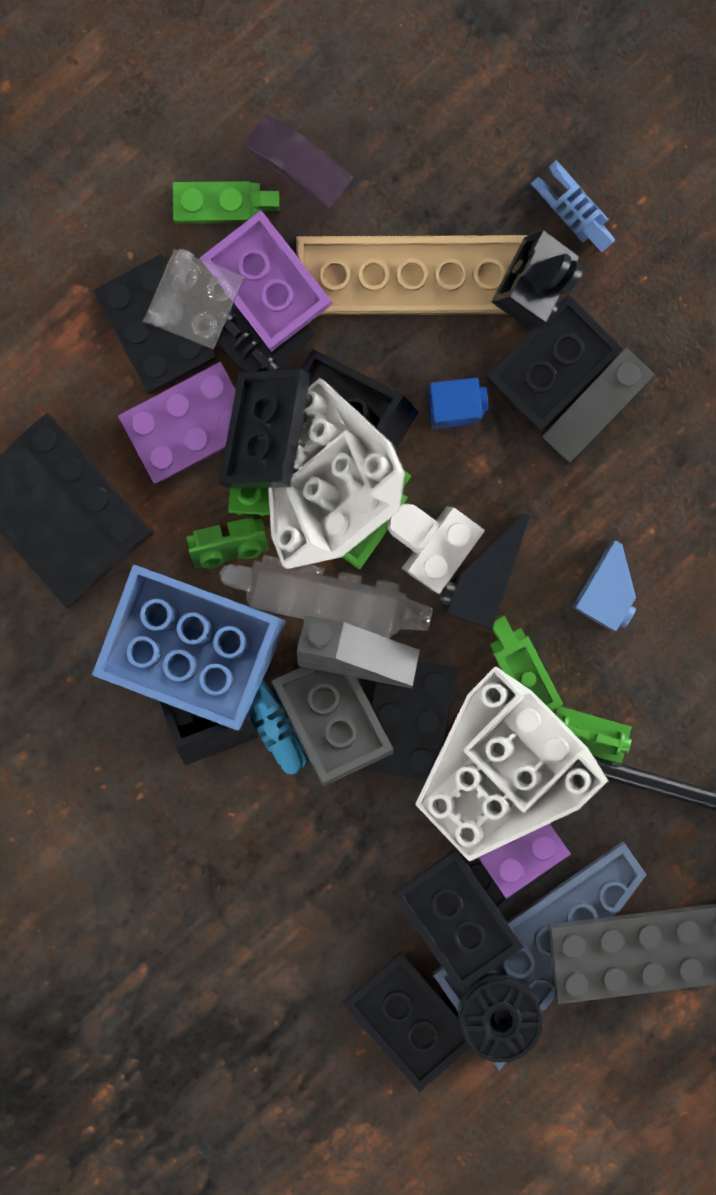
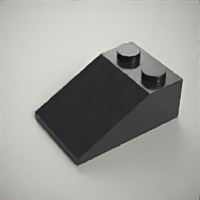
(378, 404)
(483, 582)
(201, 737)

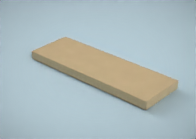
(409, 272)

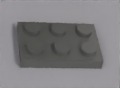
(332, 722)

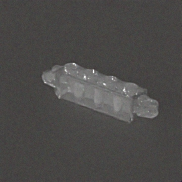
(343, 599)

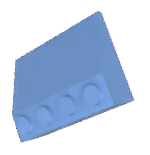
(188, 647)

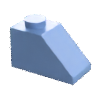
(608, 590)

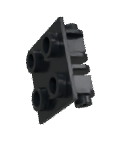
(250, 351)

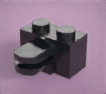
(536, 279)

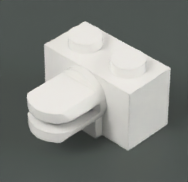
(436, 544)

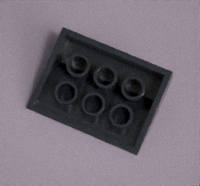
(64, 511)

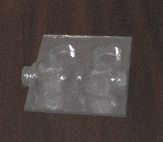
(193, 298)

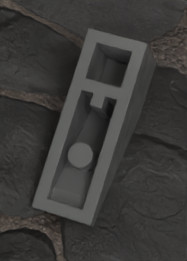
(598, 405)
(355, 652)

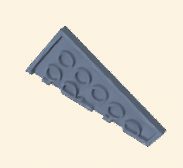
(589, 894)

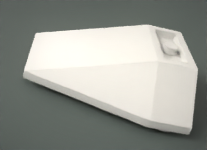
(340, 484)
(506, 769)

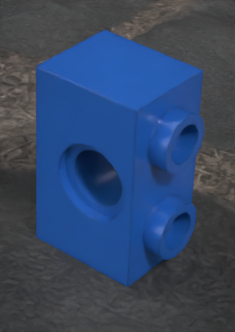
(456, 403)

